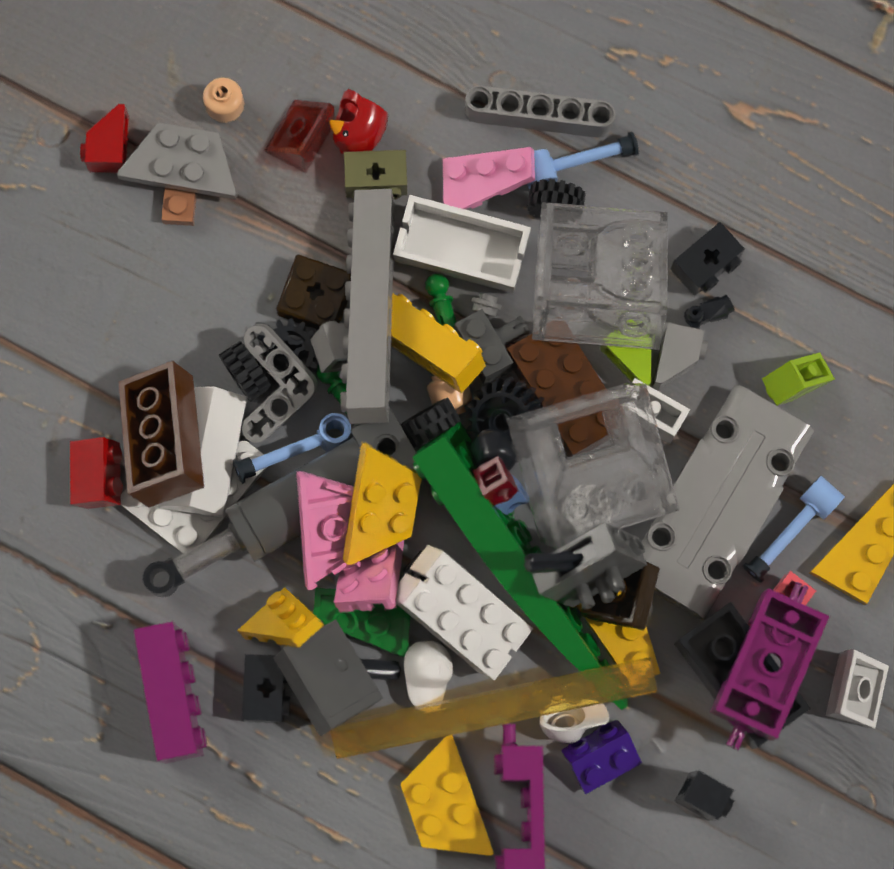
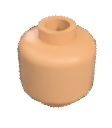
(223, 100)
(440, 390)

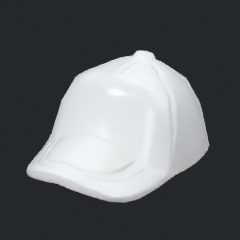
(427, 672)
(571, 724)

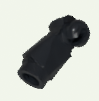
(709, 311)

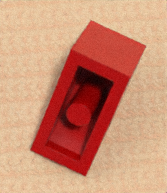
(107, 142)

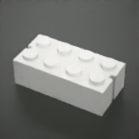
(461, 244)
(461, 612)

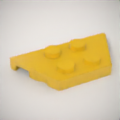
(381, 505)
(444, 803)

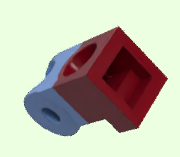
(500, 486)

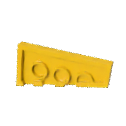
(863, 553)

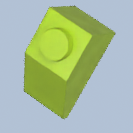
(630, 361)
(797, 378)

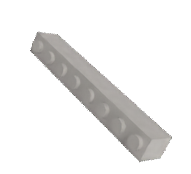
(370, 307)

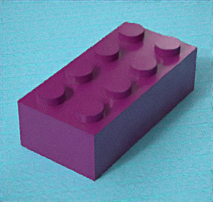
(169, 693)

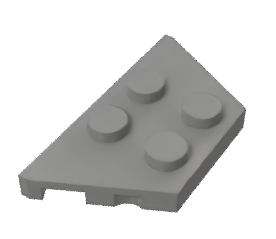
(181, 161)

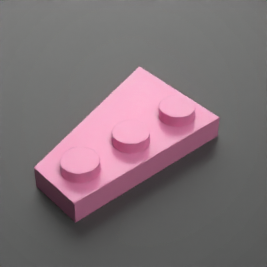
(481, 176)

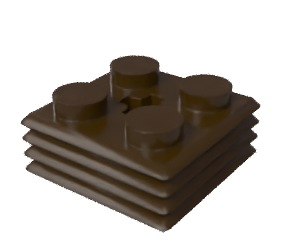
(307, 276)
(632, 605)

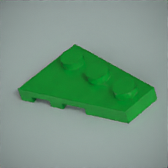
(377, 627)

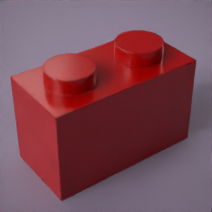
(95, 473)

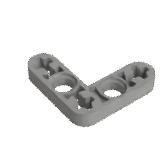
(287, 389)

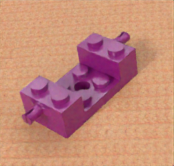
(752, 696)
(523, 765)

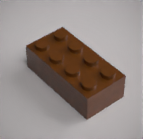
(560, 374)
(160, 434)

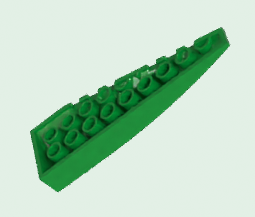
(501, 544)

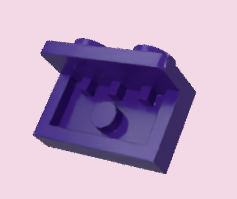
(602, 756)

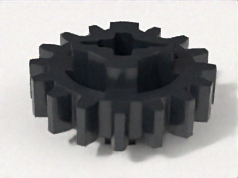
(299, 348)

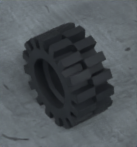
(553, 192)
(245, 371)

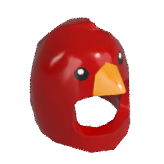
(358, 123)

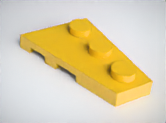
(282, 620)
(624, 643)

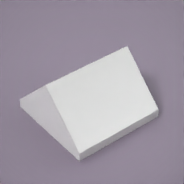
(857, 689)

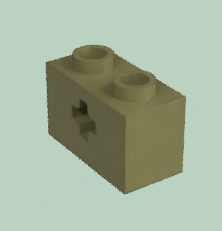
(361, 166)

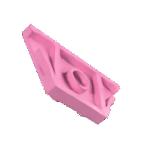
(323, 524)
(370, 581)

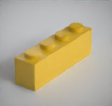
(434, 345)

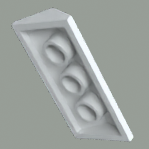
(219, 427)

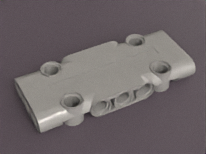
(723, 499)

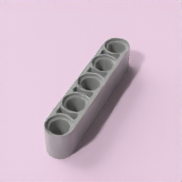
(553, 104)

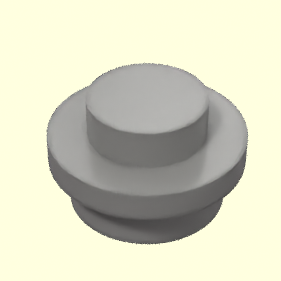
(487, 303)

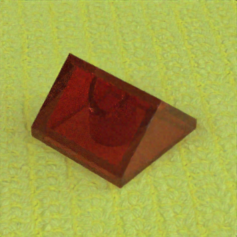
(301, 133)

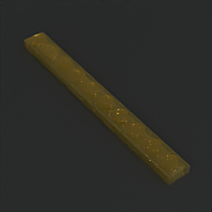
(494, 708)

